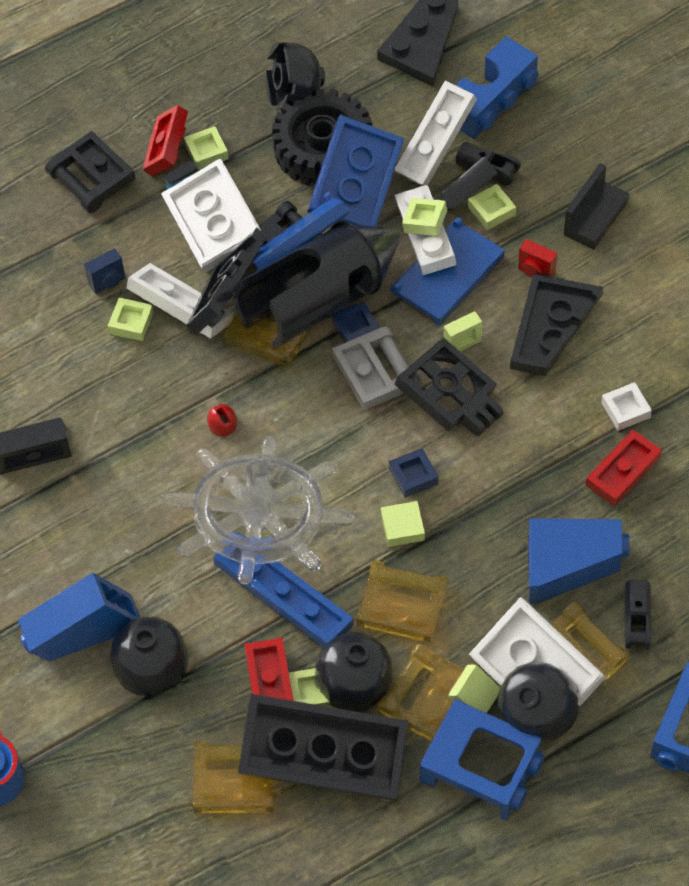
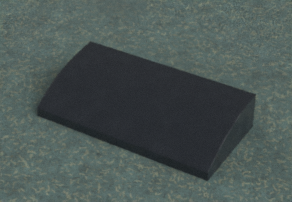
(322, 747)

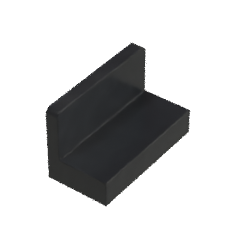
(594, 209)
(33, 445)

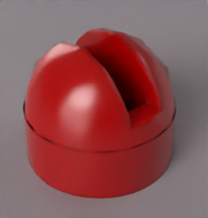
(216, 424)

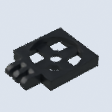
(475, 412)

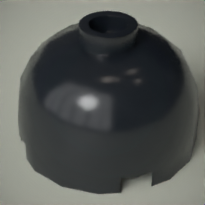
(293, 74)
(148, 656)
(353, 671)
(539, 700)

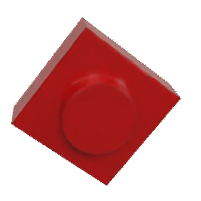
(536, 259)

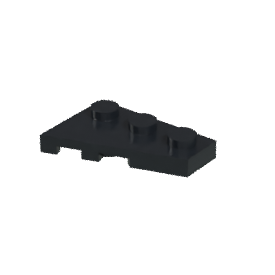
(420, 39)
(222, 282)
(550, 320)

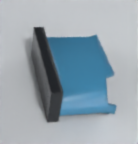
(180, 174)

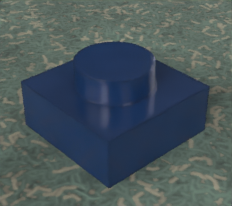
(105, 271)
(354, 322)
(413, 472)

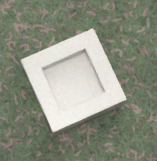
(626, 406)

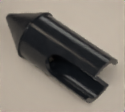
(317, 279)

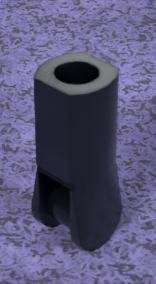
(505, 165)
(468, 183)
(637, 612)

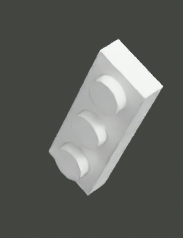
(435, 134)
(431, 251)
(172, 296)

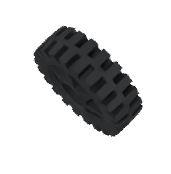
(305, 130)

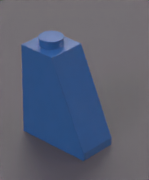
(572, 554)
(77, 618)

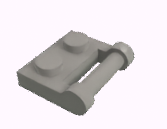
(365, 371)

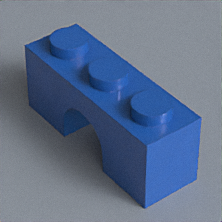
(510, 71)

